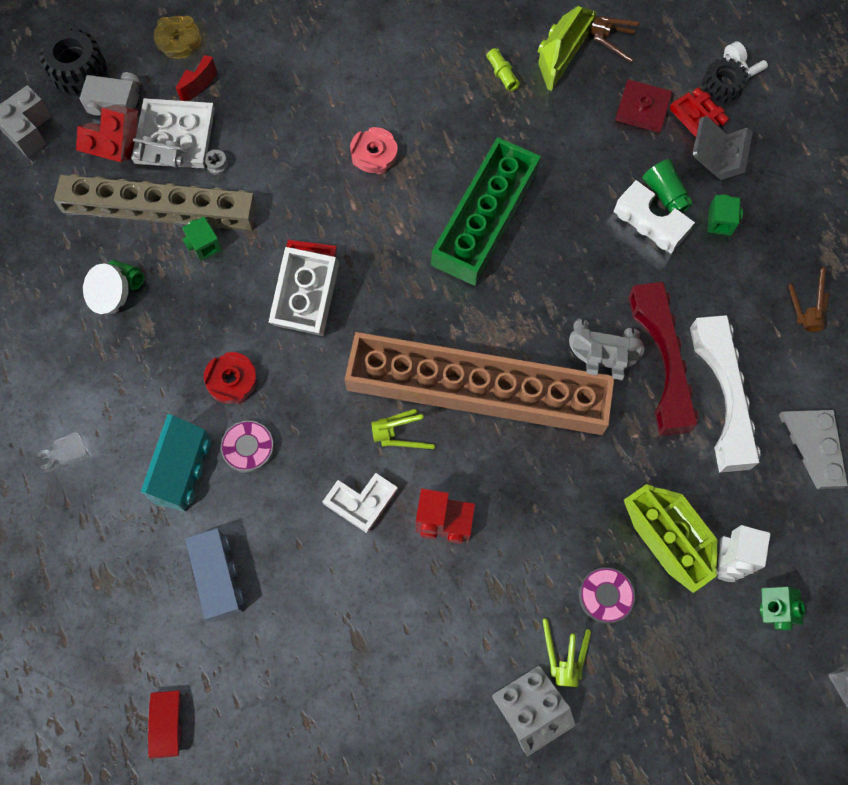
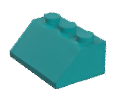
(176, 464)

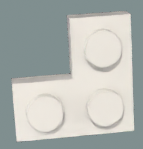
(361, 508)

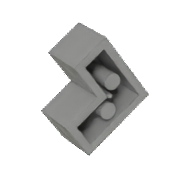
(21, 117)

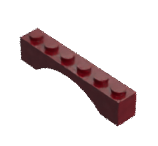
(652, 311)

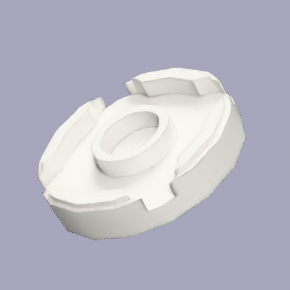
(105, 289)

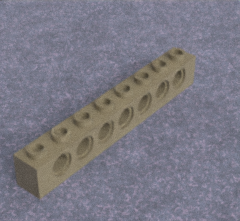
(71, 199)

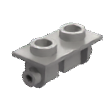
(150, 149)

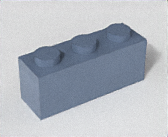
(215, 575)

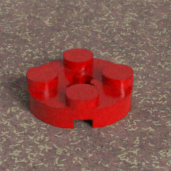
(235, 391)

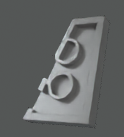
(819, 444)

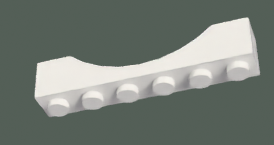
(714, 344)

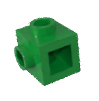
(782, 607)

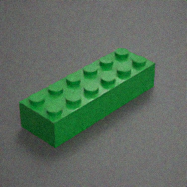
(485, 211)

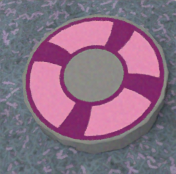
(247, 446)

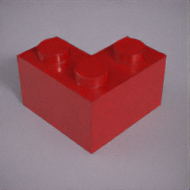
(112, 137)
(443, 517)

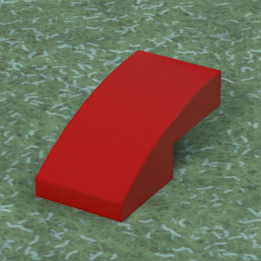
(195, 82)
(164, 724)

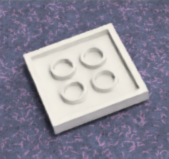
(177, 122)

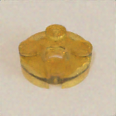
(177, 25)

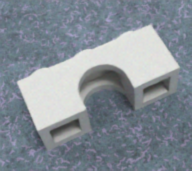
(665, 231)
(741, 553)

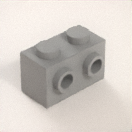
(104, 92)

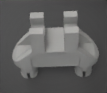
(605, 349)

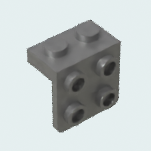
(722, 152)

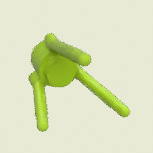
(384, 429)
(568, 672)

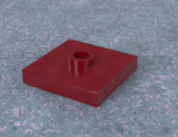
(643, 105)

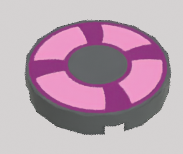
(606, 595)

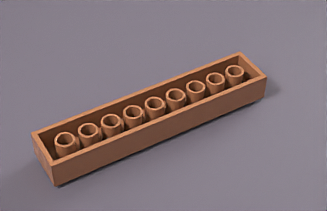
(479, 383)

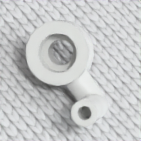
(738, 53)

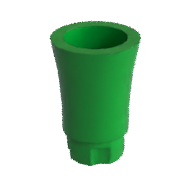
(668, 186)

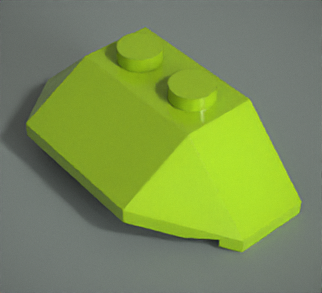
(564, 43)
(674, 535)

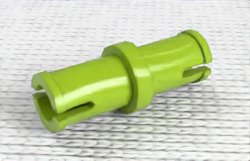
(503, 70)

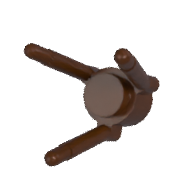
(603, 26)
(814, 317)

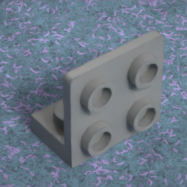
(534, 710)

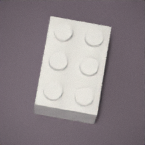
(304, 291)

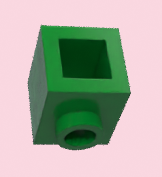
(724, 214)
(201, 238)

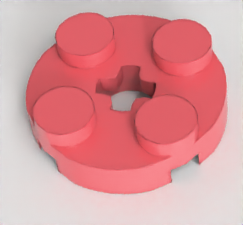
(374, 162)

